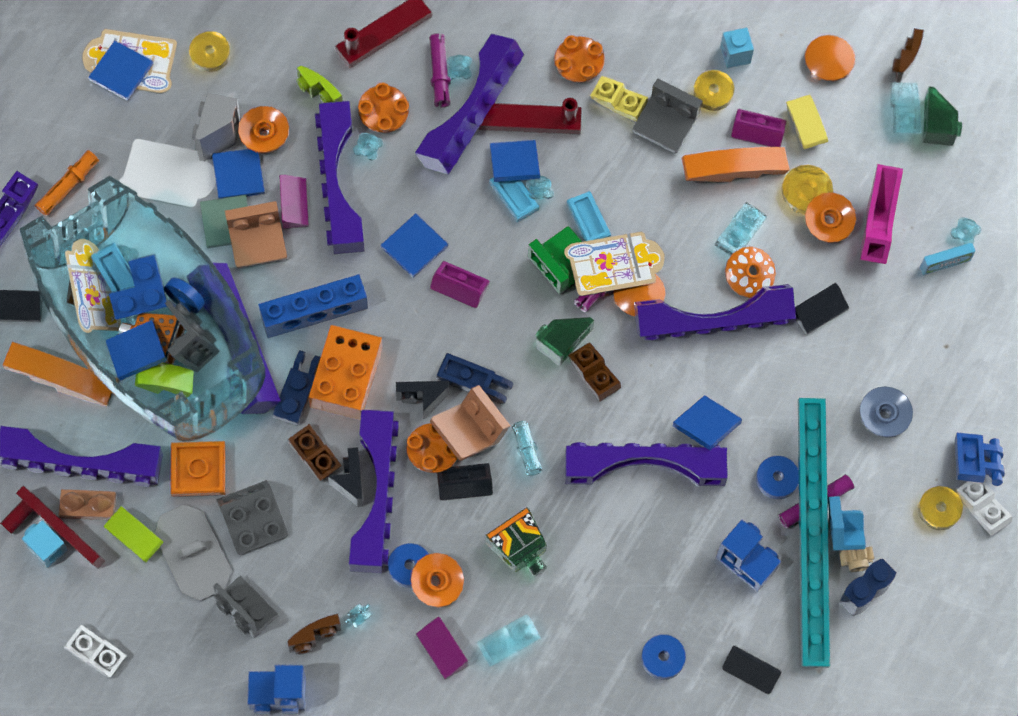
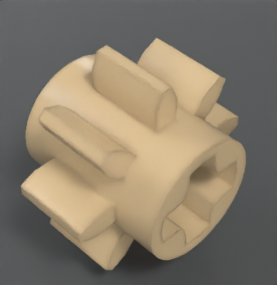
(858, 559)

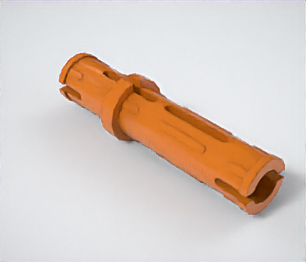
(64, 186)

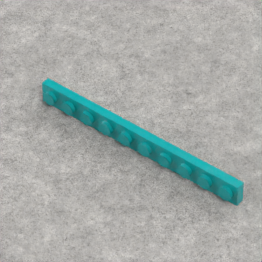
(813, 533)

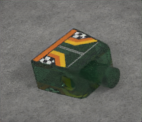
(519, 543)

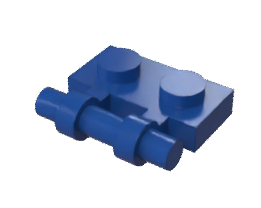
(971, 461)

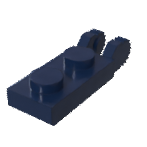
(469, 375)
(296, 391)

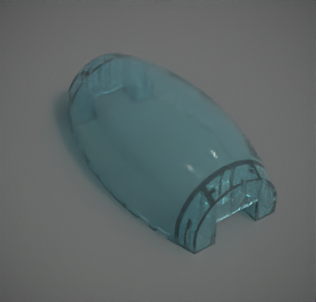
(120, 216)

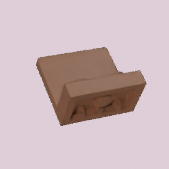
(256, 234)
(471, 425)

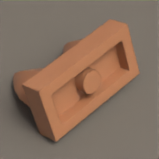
(87, 504)

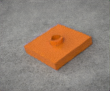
(198, 468)

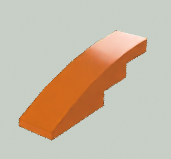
(735, 163)
(57, 373)

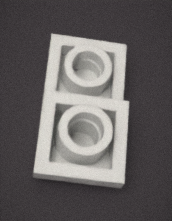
(984, 507)
(95, 651)

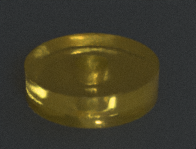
(209, 41)
(719, 81)
(940, 496)

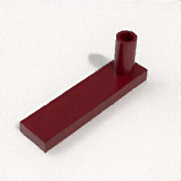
(381, 32)
(534, 118)
(31, 503)

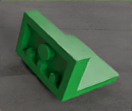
(552, 261)

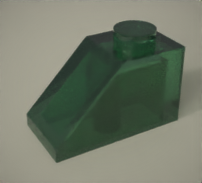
(940, 119)
(562, 337)

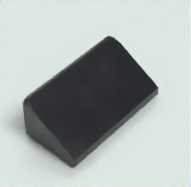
(20, 306)
(821, 308)
(465, 482)
(751, 670)

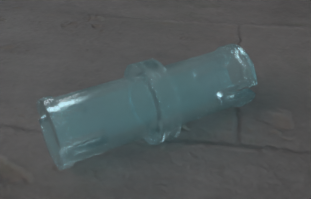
(526, 448)

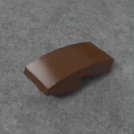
(907, 56)
(594, 372)
(314, 452)
(305, 638)

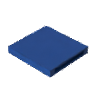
(120, 70)
(514, 160)
(238, 173)
(414, 245)
(136, 350)
(707, 422)

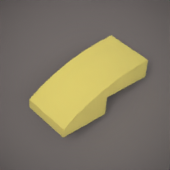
(618, 99)
(807, 121)

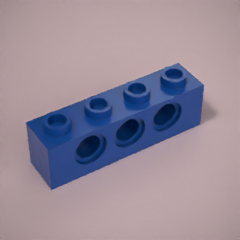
(313, 306)

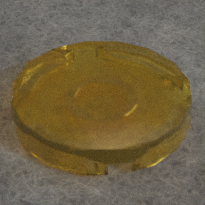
(803, 185)

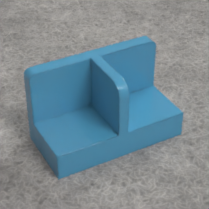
(846, 527)

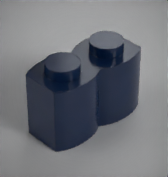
(869, 586)

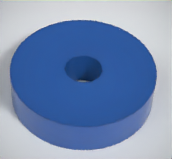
(183, 293)
(771, 487)
(399, 557)
(663, 669)

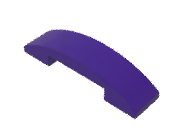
(14, 202)

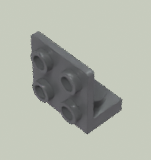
(668, 116)
(196, 345)
(252, 517)
(245, 606)

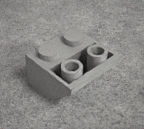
(216, 126)

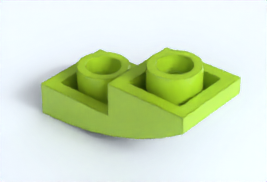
(316, 84)
(167, 378)
(133, 534)

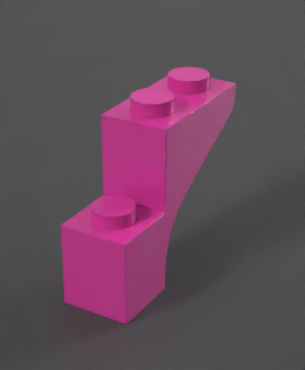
(881, 214)

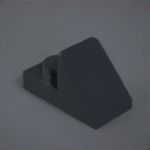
(429, 391)
(349, 484)

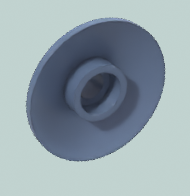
(890, 401)

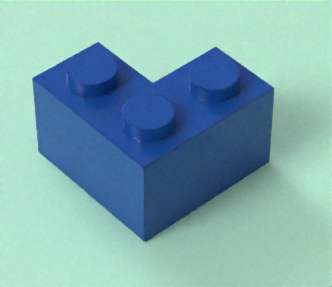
(147, 292)
(746, 557)
(277, 690)

